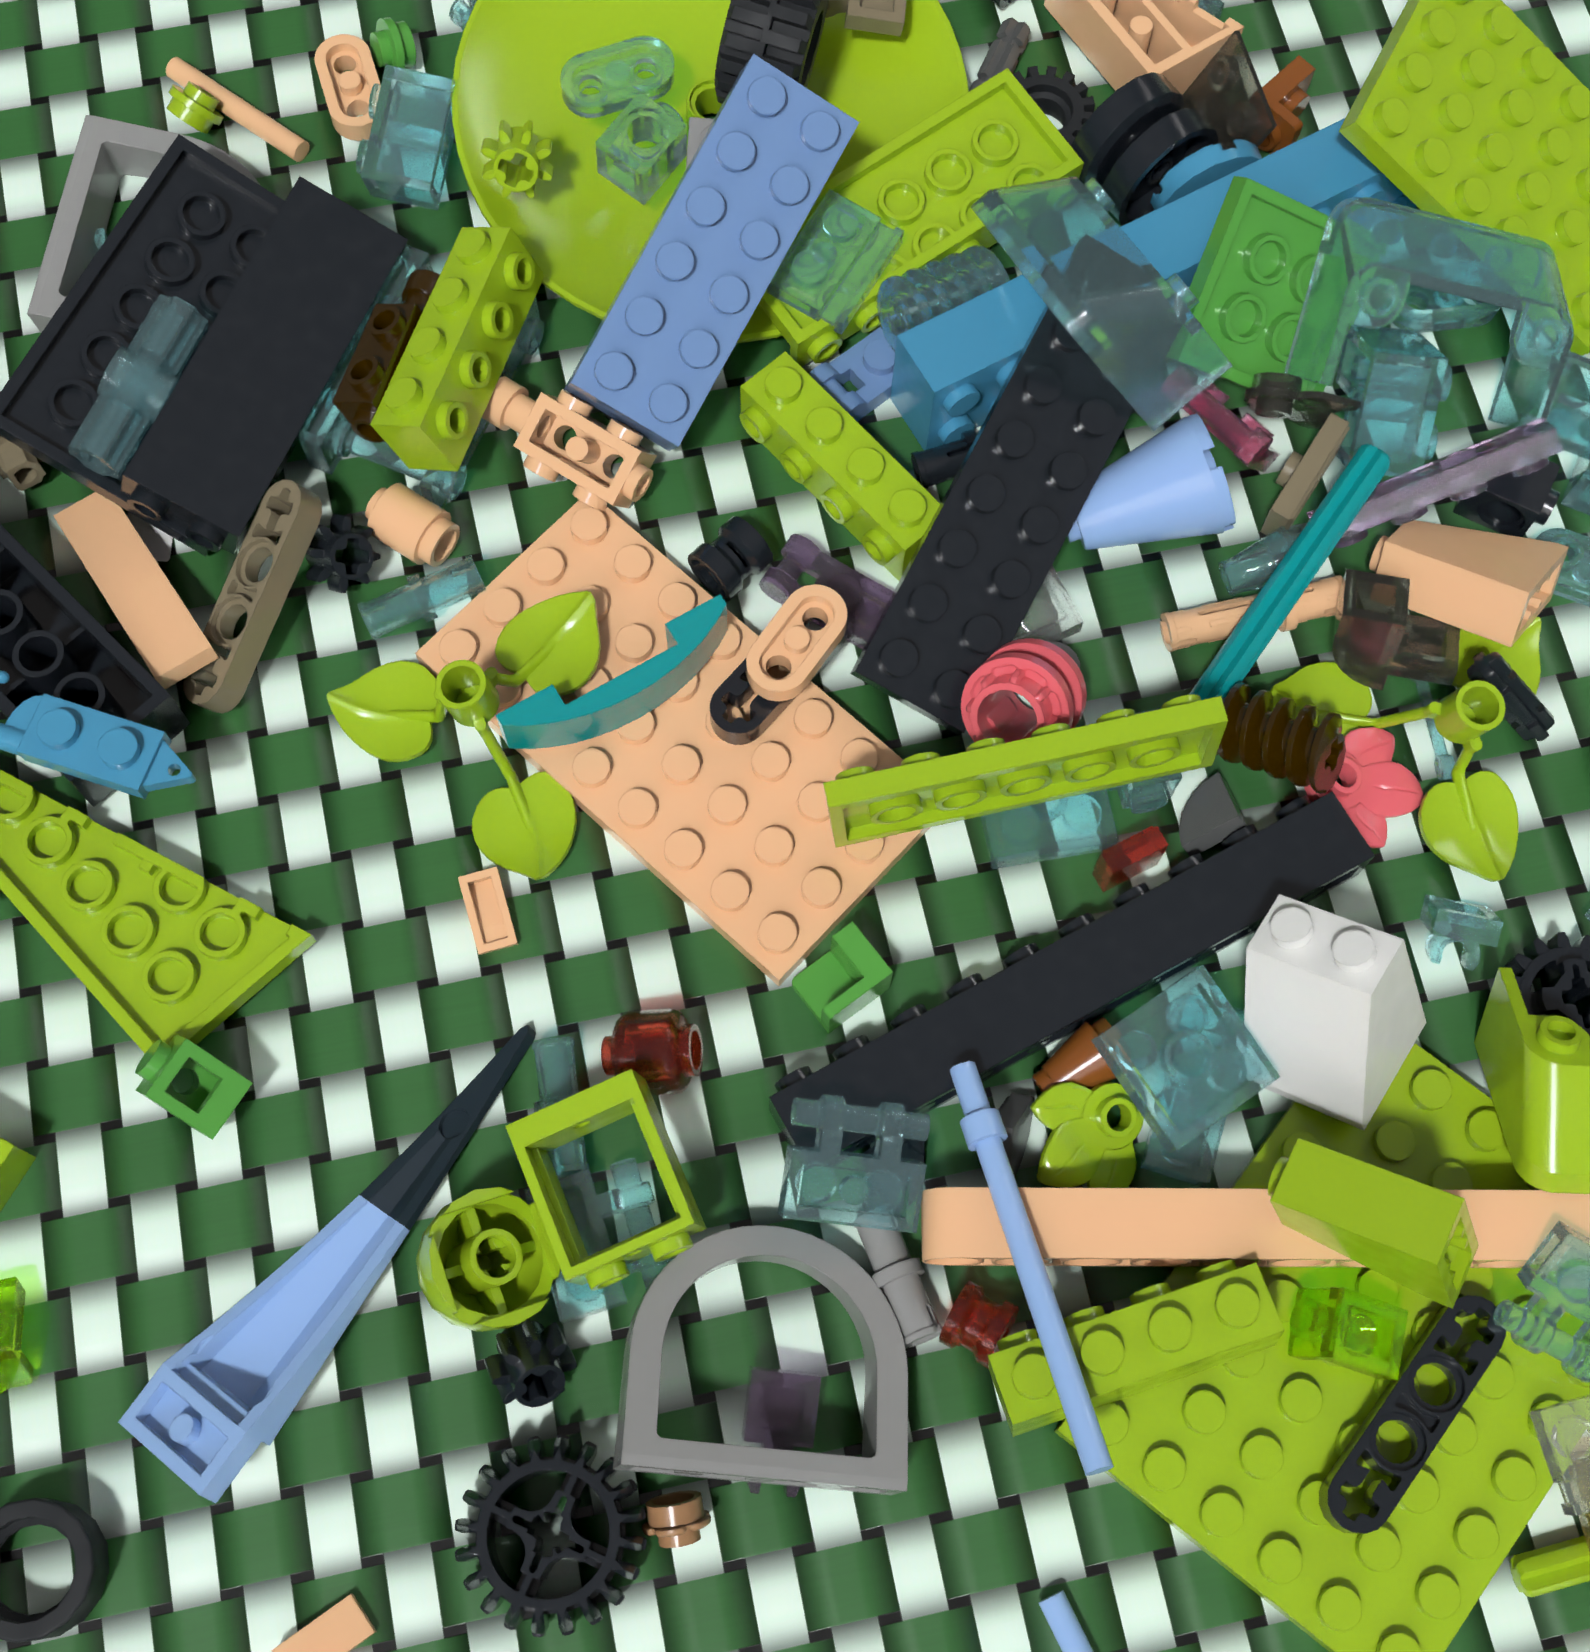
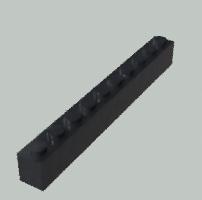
(1088, 969)

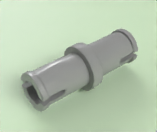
(900, 1282)

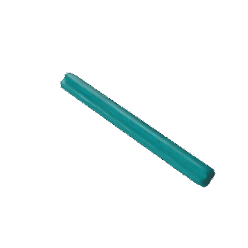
(1294, 572)

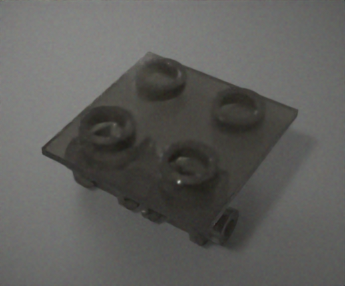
(1231, 96)

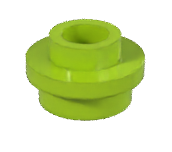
(194, 107)

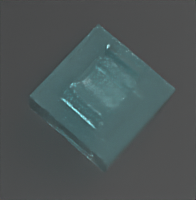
(1462, 923)

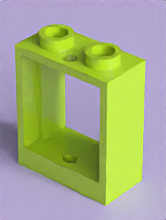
(577, 1117)

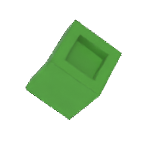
(843, 978)

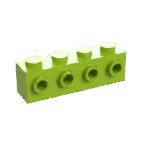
(458, 349)
(837, 462)
(1141, 1345)

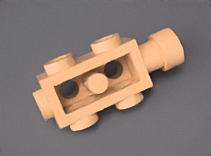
(585, 457)

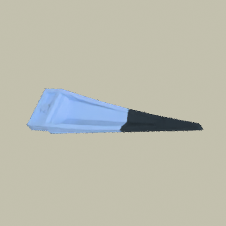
(255, 1362)

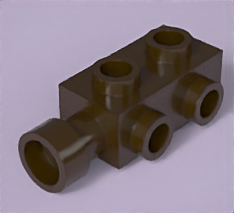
(380, 353)

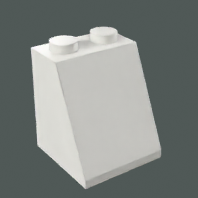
(1330, 1008)

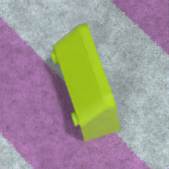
(1538, 1088)

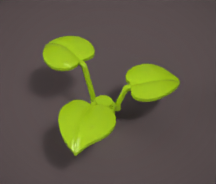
(394, 706)
(1474, 817)

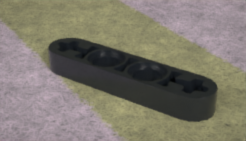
(1422, 1421)

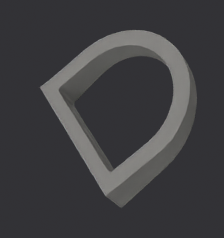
(102, 157)
(885, 1421)

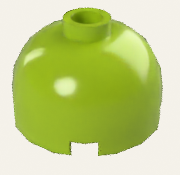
(486, 1261)

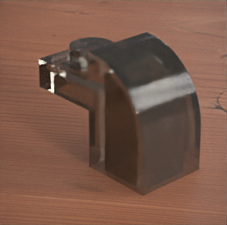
(1381, 639)

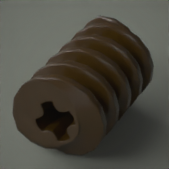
(1279, 741)

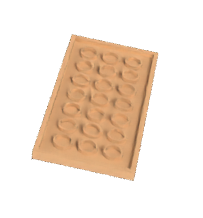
(716, 821)

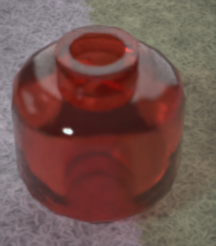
(657, 1047)

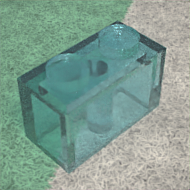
(408, 137)

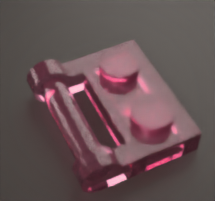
(1244, 436)

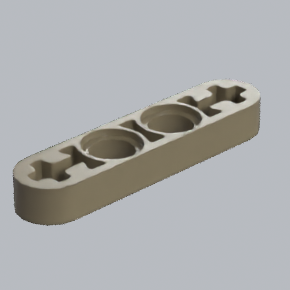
(258, 598)

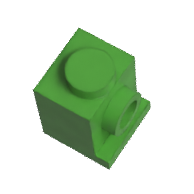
(213, 1093)

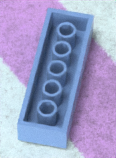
(712, 254)

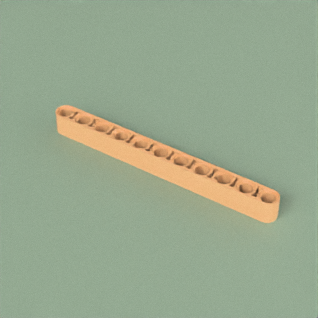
(1203, 1227)

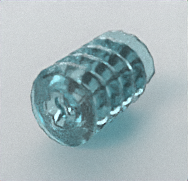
(936, 289)

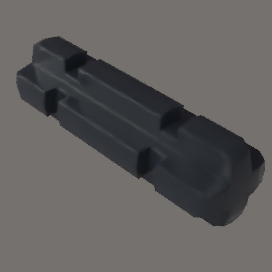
(1522, 706)

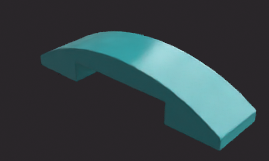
(548, 722)

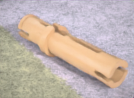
(1218, 619)

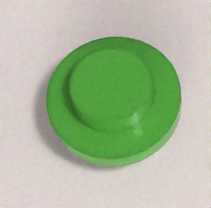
(393, 44)

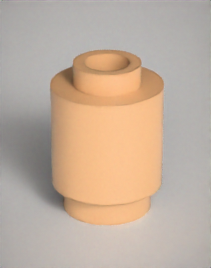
(412, 525)

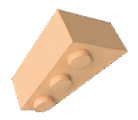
(1144, 37)

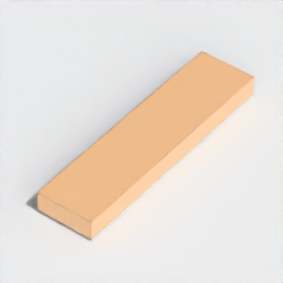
(136, 589)

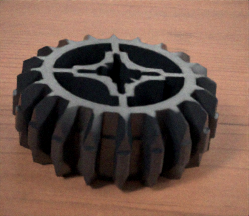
(497, 1509)

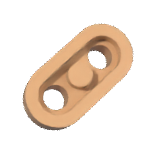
(348, 92)
(795, 646)

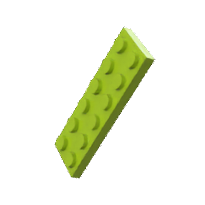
(1025, 772)

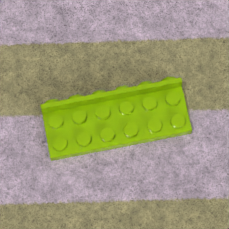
(927, 187)

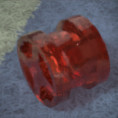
(978, 1322)

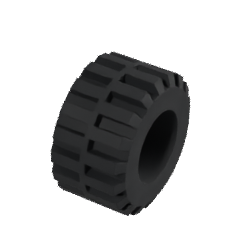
(776, 31)

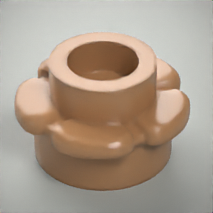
(676, 1518)

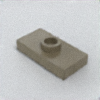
(1304, 473)

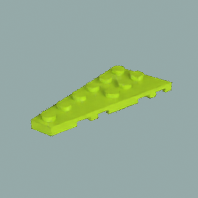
(134, 925)

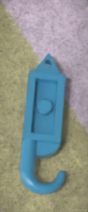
(92, 745)

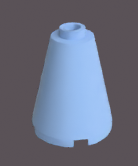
(1158, 492)

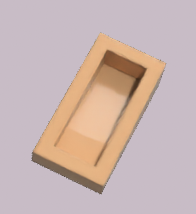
(488, 910)
(334, 1631)

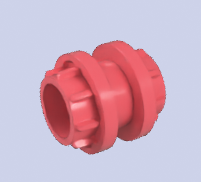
(1035, 671)

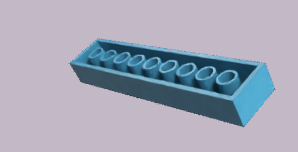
(959, 360)

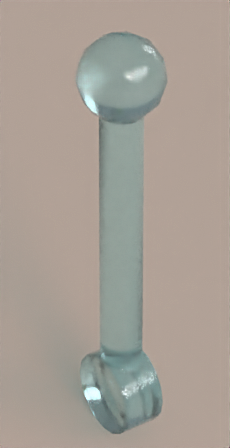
(1443, 762)

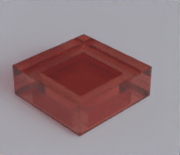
(1129, 858)

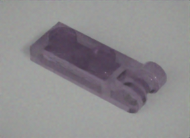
(862, 595)

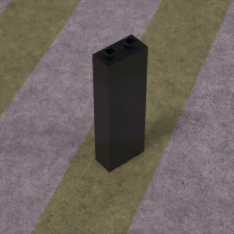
(262, 368)

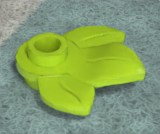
(1081, 1141)

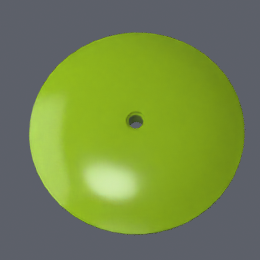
(584, 225)

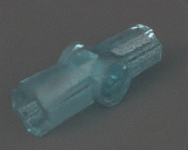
(138, 386)

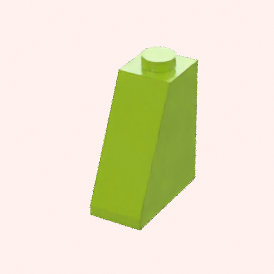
(1376, 1219)

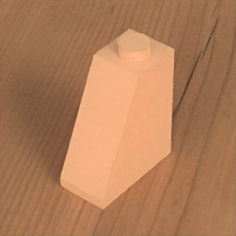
(1472, 576)

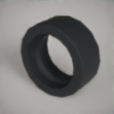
(90, 1567)

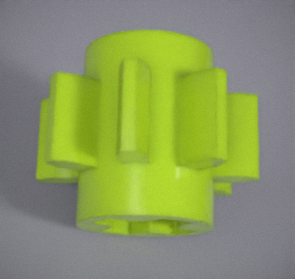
(522, 176)

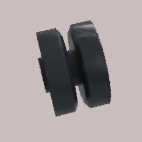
(1137, 141)

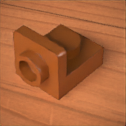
(1287, 100)

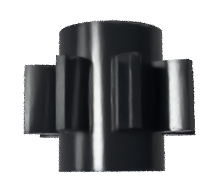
(356, 555)
(530, 1363)

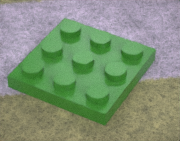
(1257, 278)

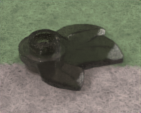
(1281, 397)

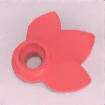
(1373, 784)

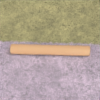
(241, 111)

